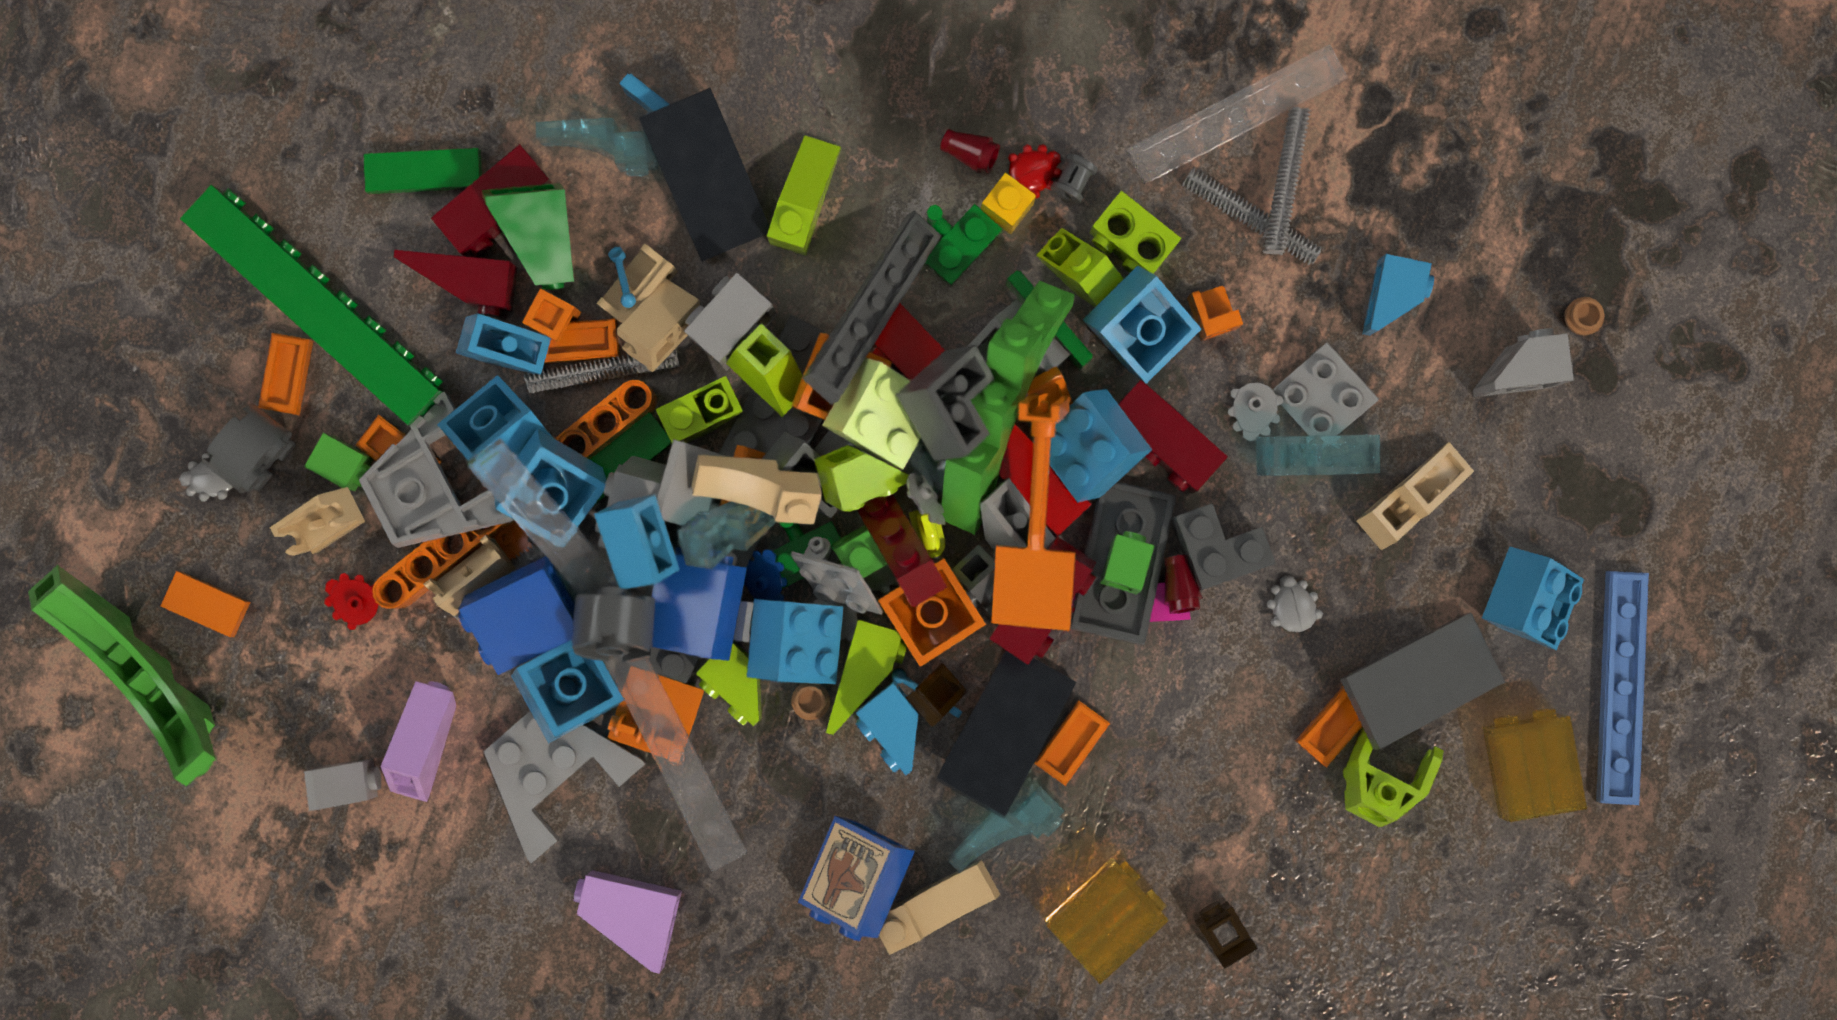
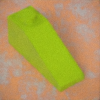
(803, 195)
(867, 665)

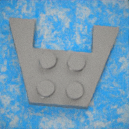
(414, 493)
(532, 769)

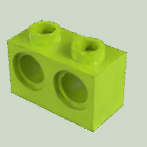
(1141, 228)

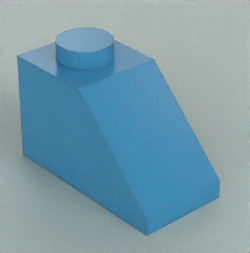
(1396, 289)
(502, 344)

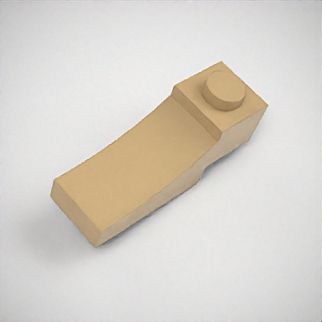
(759, 484)
(1415, 496)
(937, 906)

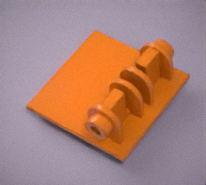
(685, 700)

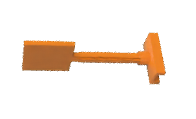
(1032, 582)

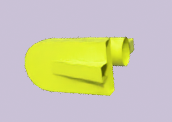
(929, 533)

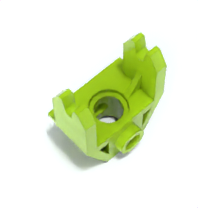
(1380, 796)

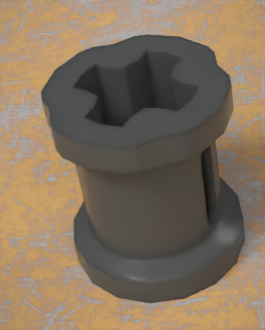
(1074, 178)

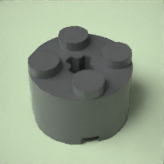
(248, 449)
(613, 625)

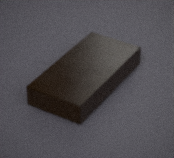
(936, 694)

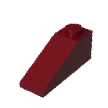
(476, 281)

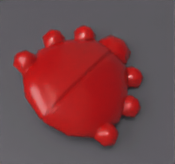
(1035, 168)
(351, 600)

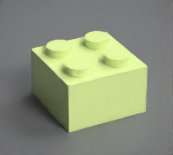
(874, 416)

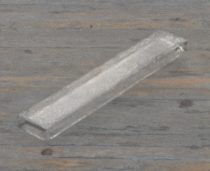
(1236, 114)
(542, 519)
(678, 761)

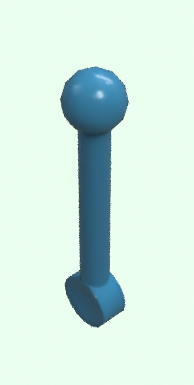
(617, 256)
(899, 677)

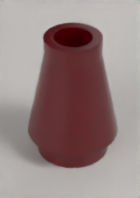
(970, 149)
(1181, 588)

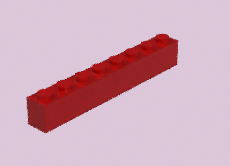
(911, 351)

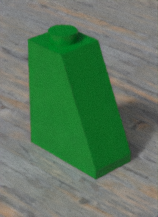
(537, 230)

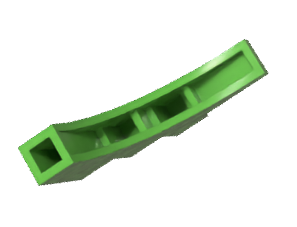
(1013, 361)
(144, 677)

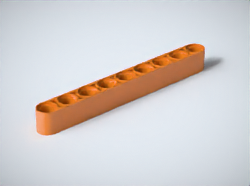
(437, 550)

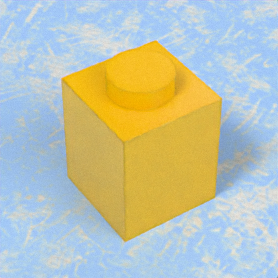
(1008, 203)

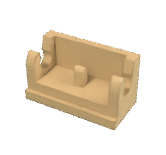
(643, 277)
(658, 324)
(320, 521)
(472, 573)

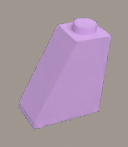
(419, 740)
(630, 914)

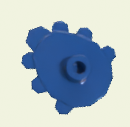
(764, 576)

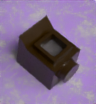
(1225, 933)

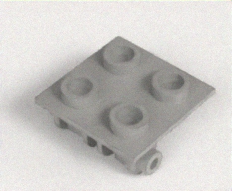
(1325, 393)
(832, 579)

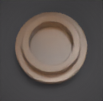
(1584, 316)
(810, 701)

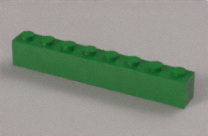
(312, 304)

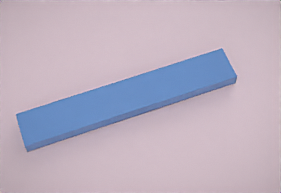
(1622, 688)

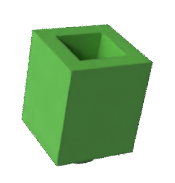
(338, 462)
(859, 552)
(1127, 562)

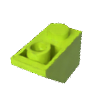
(1080, 266)
(767, 368)
(700, 411)
(855, 477)
(732, 684)

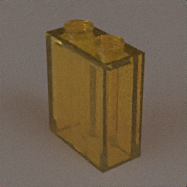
(1534, 766)
(1107, 919)

